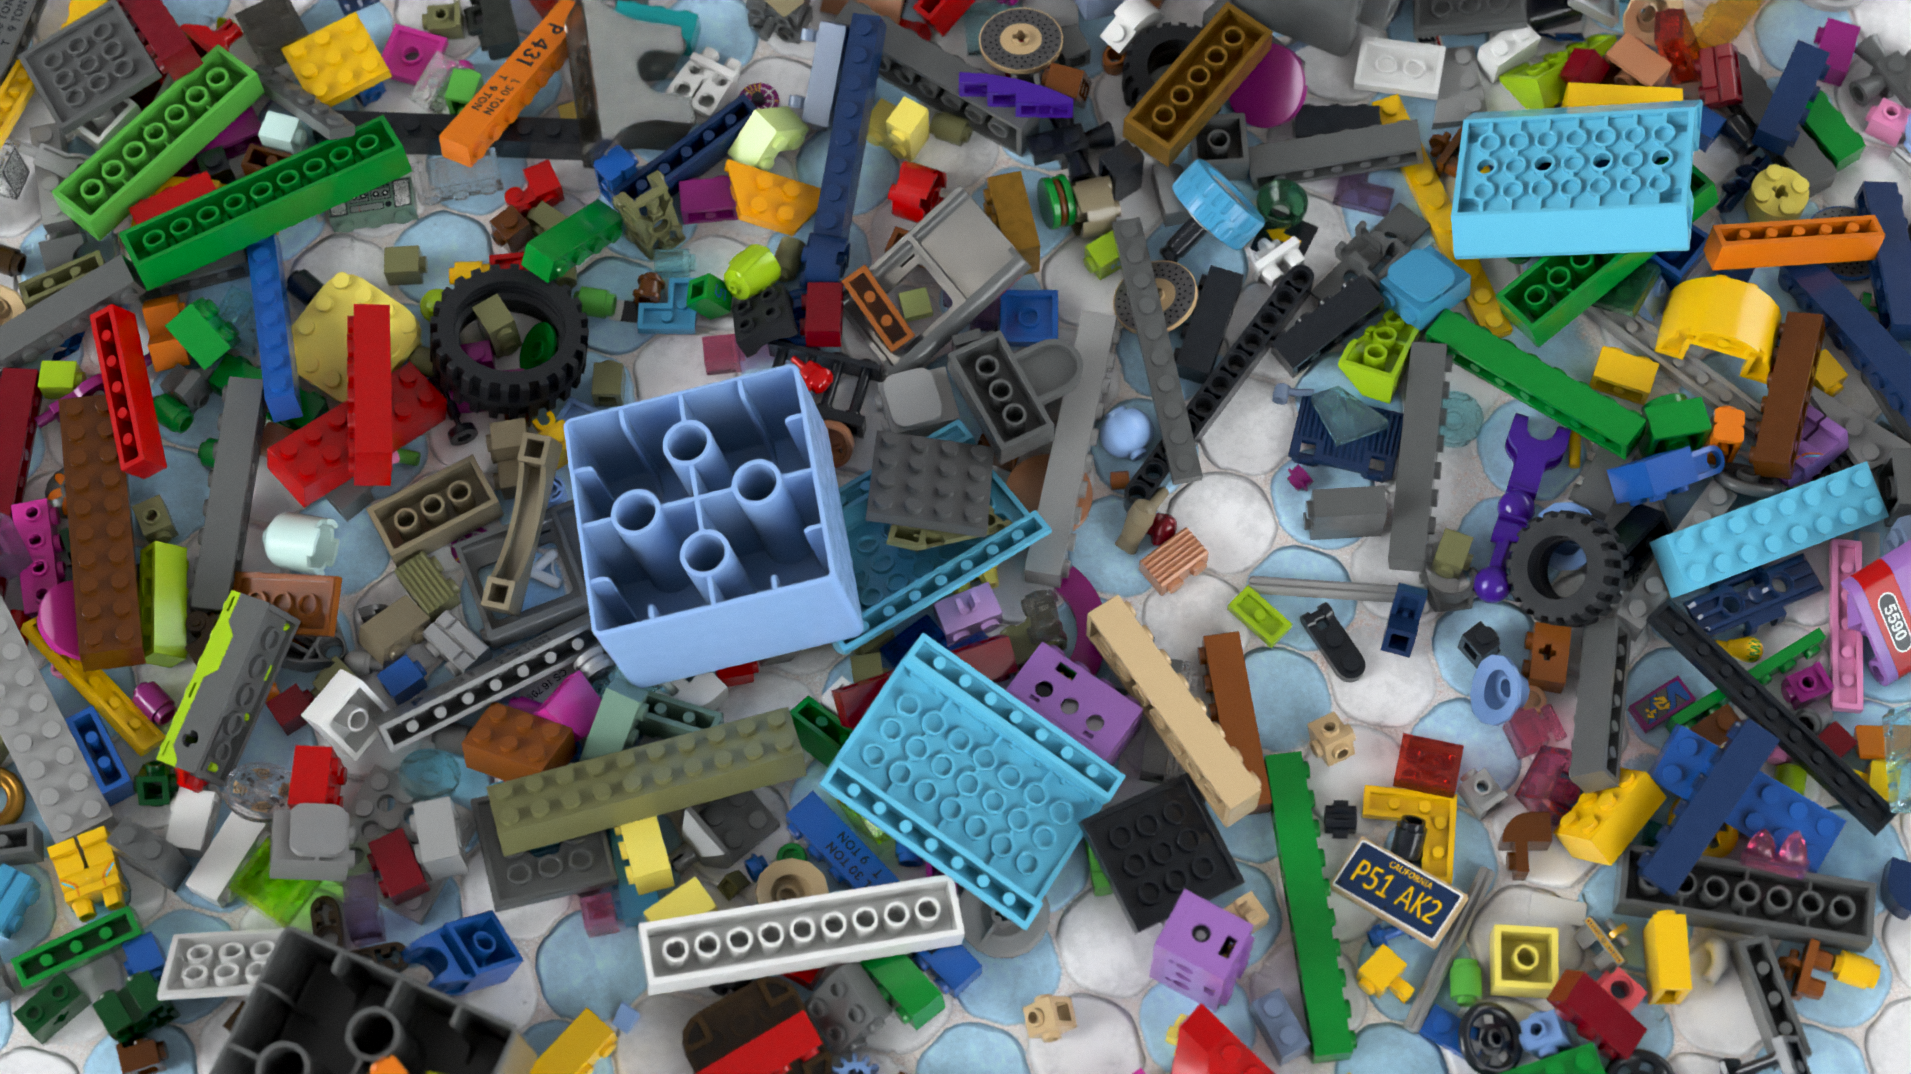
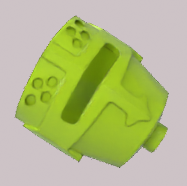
(751, 272)

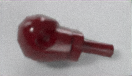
(1162, 529)

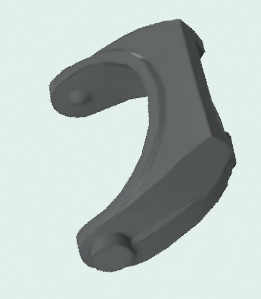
(1445, 601)

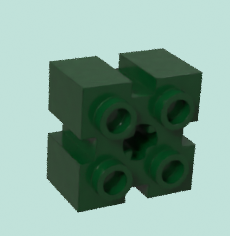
(134, 1009)

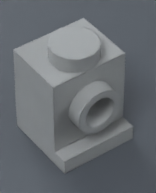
(1481, 802)

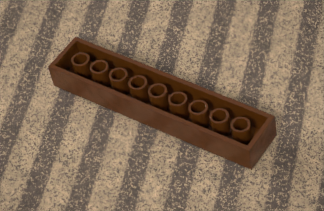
(100, 538)

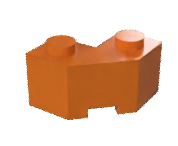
(162, 345)

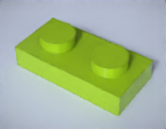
(1259, 616)

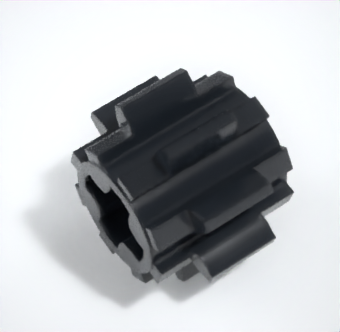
(1340, 819)

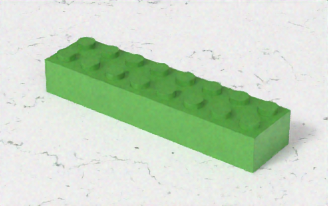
(158, 142)

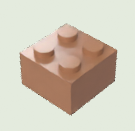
(1635, 64)

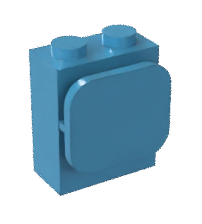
(1423, 286)

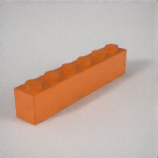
(1793, 242)

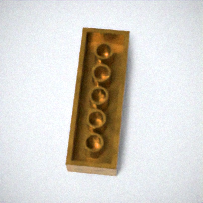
(1197, 84)

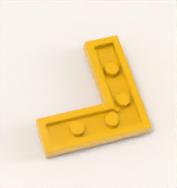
(1437, 811)

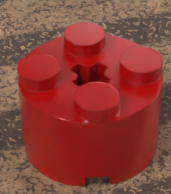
(916, 191)

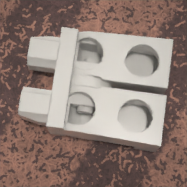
(707, 82)

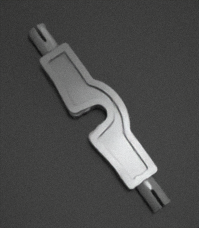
(53, 159)

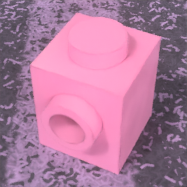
(1887, 121)

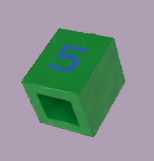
(709, 296)

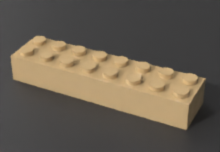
(1173, 710)

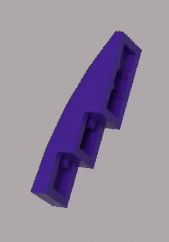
(1027, 97)

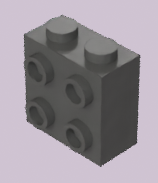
(848, 1008)

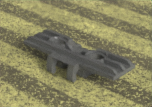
(1371, 247)

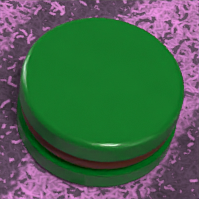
(1056, 201)

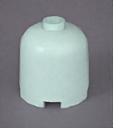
(301, 542)

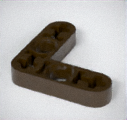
(335, 917)

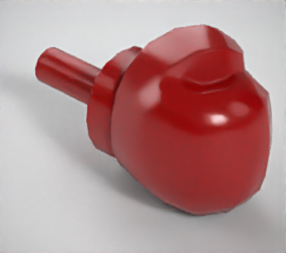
(814, 375)

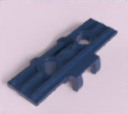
(1756, 604)

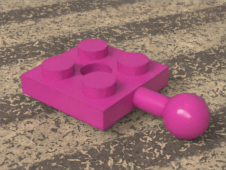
(407, 40)

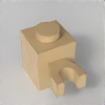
(1250, 910)

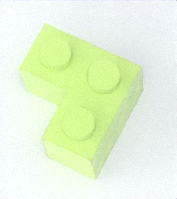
(766, 135)

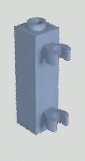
(825, 74)

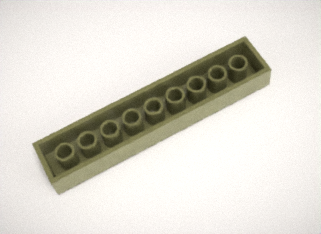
(646, 781)

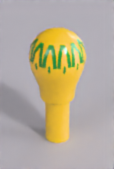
(1744, 649)

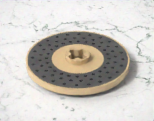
(1041, 41)
(1176, 292)

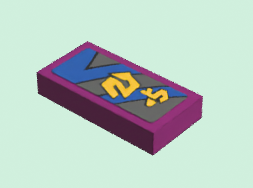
(1661, 704)

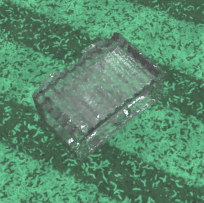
(433, 83)

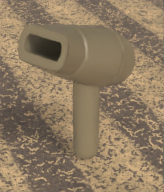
(1139, 520)

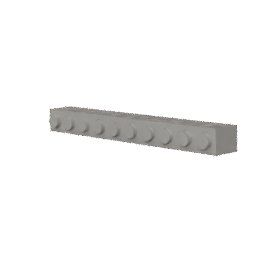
(1071, 451)

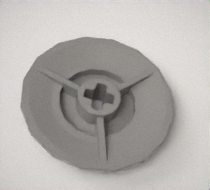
(998, 937)

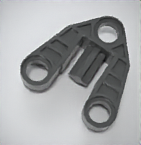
(315, 658)

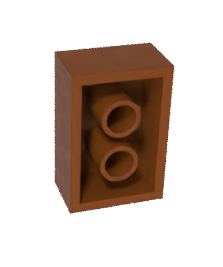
(516, 743)

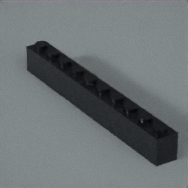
(521, 139)

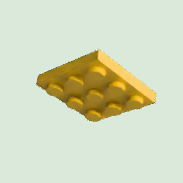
(337, 61)

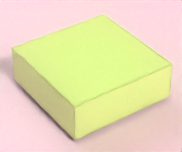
(915, 304)

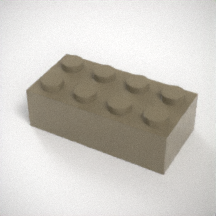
(435, 511)

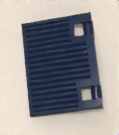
(1351, 456)

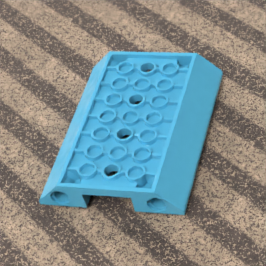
(1574, 203)

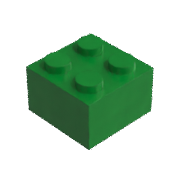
(204, 332)

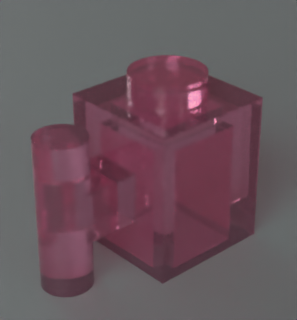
(1528, 732)

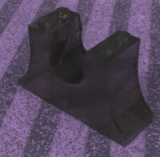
(607, 70)

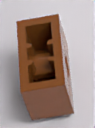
(1554, 643)

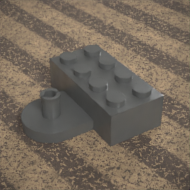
(1010, 389)

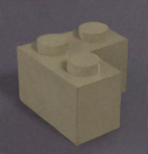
(504, 447)

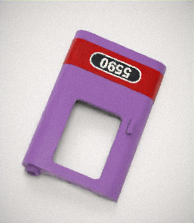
(1884, 607)

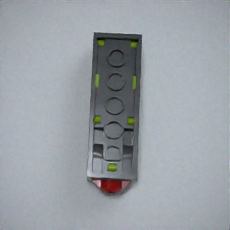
(227, 691)

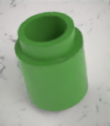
(597, 302)
(1465, 982)

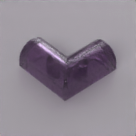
(1360, 195)

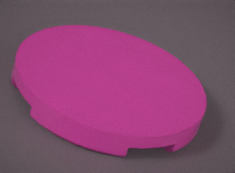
(58, 620)

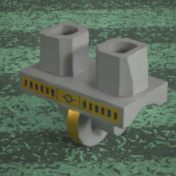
(1611, 955)

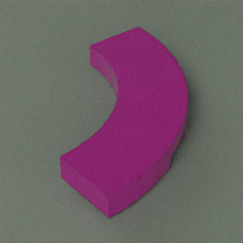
(1081, 599)

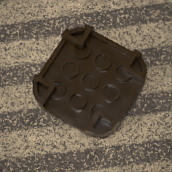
(744, 1017)

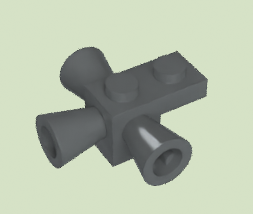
(1888, 77)

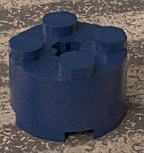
(824, 258)

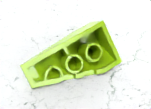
(1539, 84)
(1380, 357)

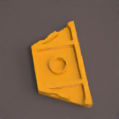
(771, 198)

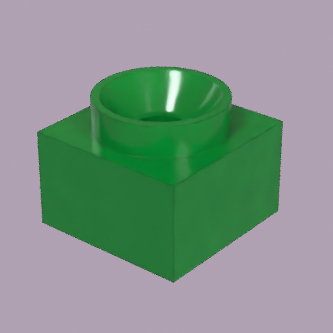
(1674, 424)

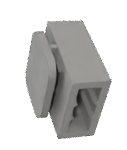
(916, 401)
(311, 843)

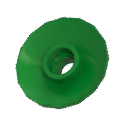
(538, 346)

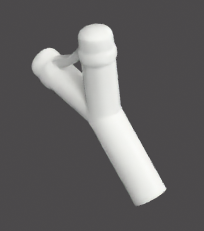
(542, 576)

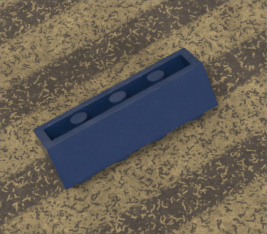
(1791, 97)

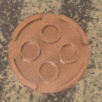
(1027, 484)

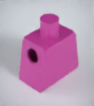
(572, 705)

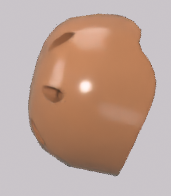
(840, 437)

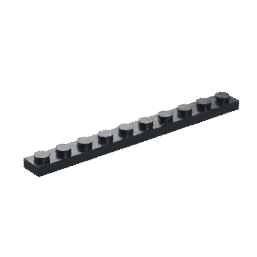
(1772, 715)

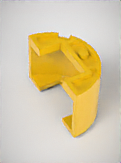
(1724, 318)

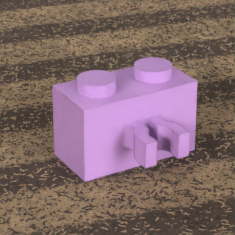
(968, 613)

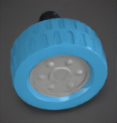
(1214, 208)

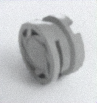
(594, 664)

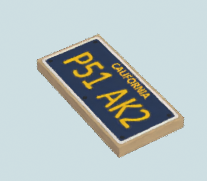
(1398, 892)

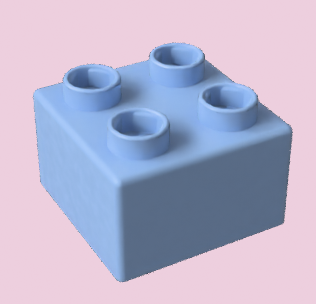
(711, 527)

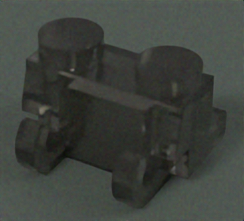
(1043, 616)

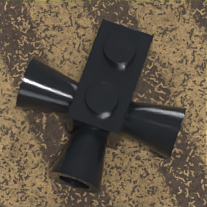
(1070, 146)

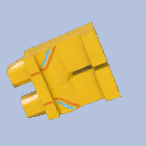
(89, 885)

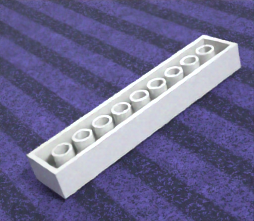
(800, 934)

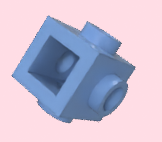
(1544, 1034)

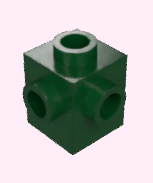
(155, 784)

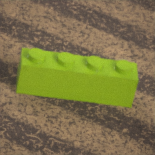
(164, 602)

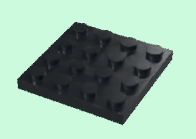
(1157, 849)

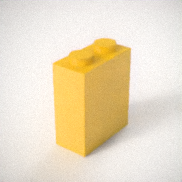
(1667, 958)

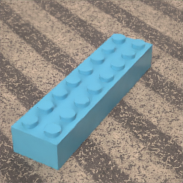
(1768, 529)

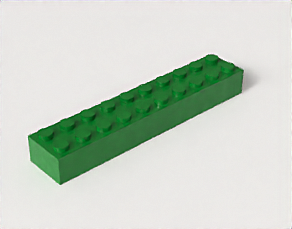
(265, 203)

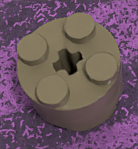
(1094, 207)

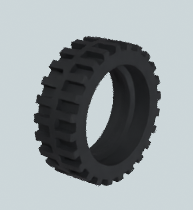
(508, 390)

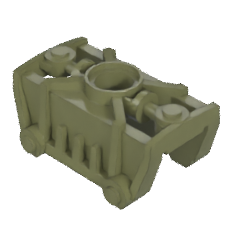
(641, 228)

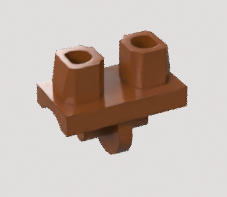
(1447, 161)
(1811, 958)

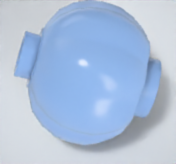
(1127, 433)

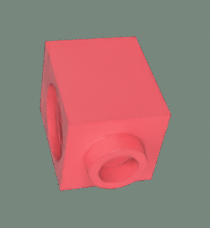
(1633, 991)

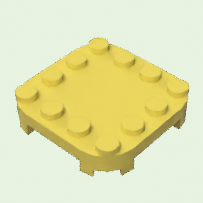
(322, 332)

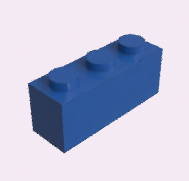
(101, 755)

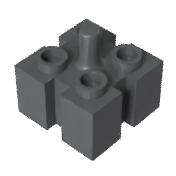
(767, 20)

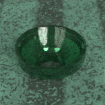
(1283, 193)

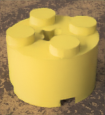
(1777, 195)

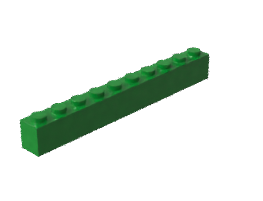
(1308, 909)

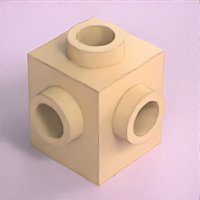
(1334, 744)
(1043, 1016)

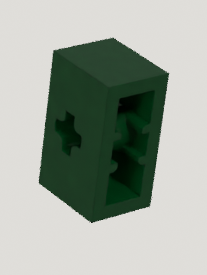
(52, 1008)

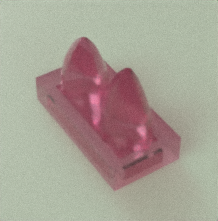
(1790, 860)

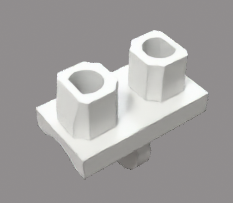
(1274, 255)

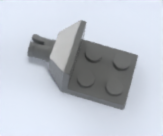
(722, 832)

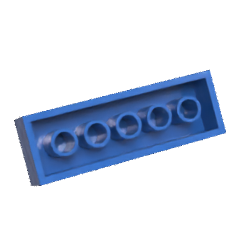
(1762, 805)

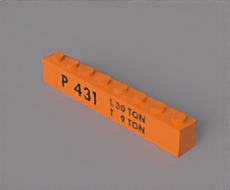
(508, 90)

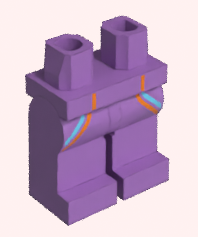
(1819, 446)

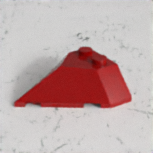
(1211, 1048)

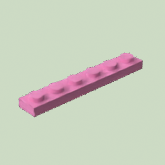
(1844, 643)

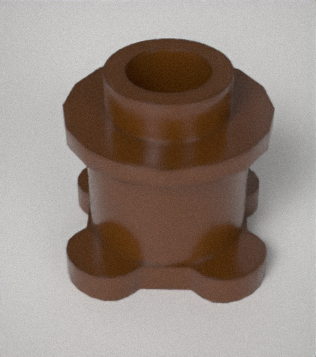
(649, 288)

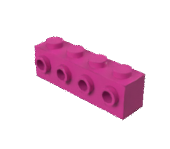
(37, 527)

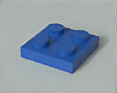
(1028, 316)

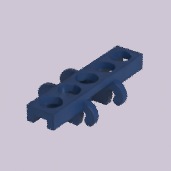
(1738, 187)

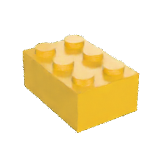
(1610, 818)

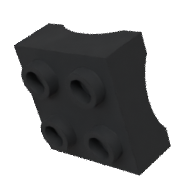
(764, 319)

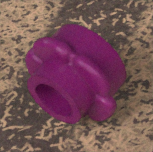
(1299, 478)

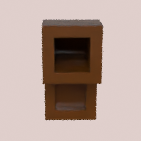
(1522, 834)

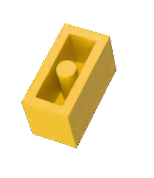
(1624, 375)

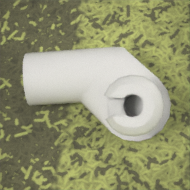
(1720, 960)

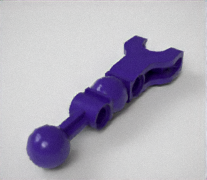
(1517, 505)

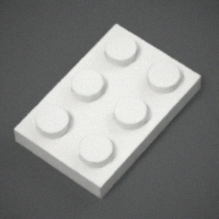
(1399, 67)

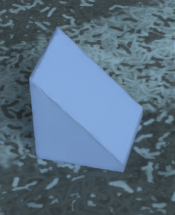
(625, 1017)

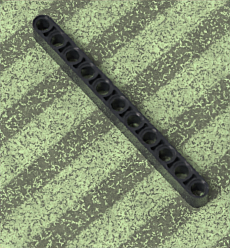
(1227, 377)

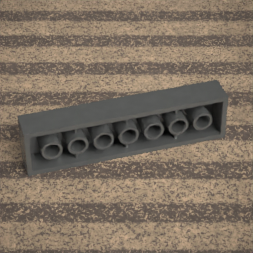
(933, 78)
(1755, 902)

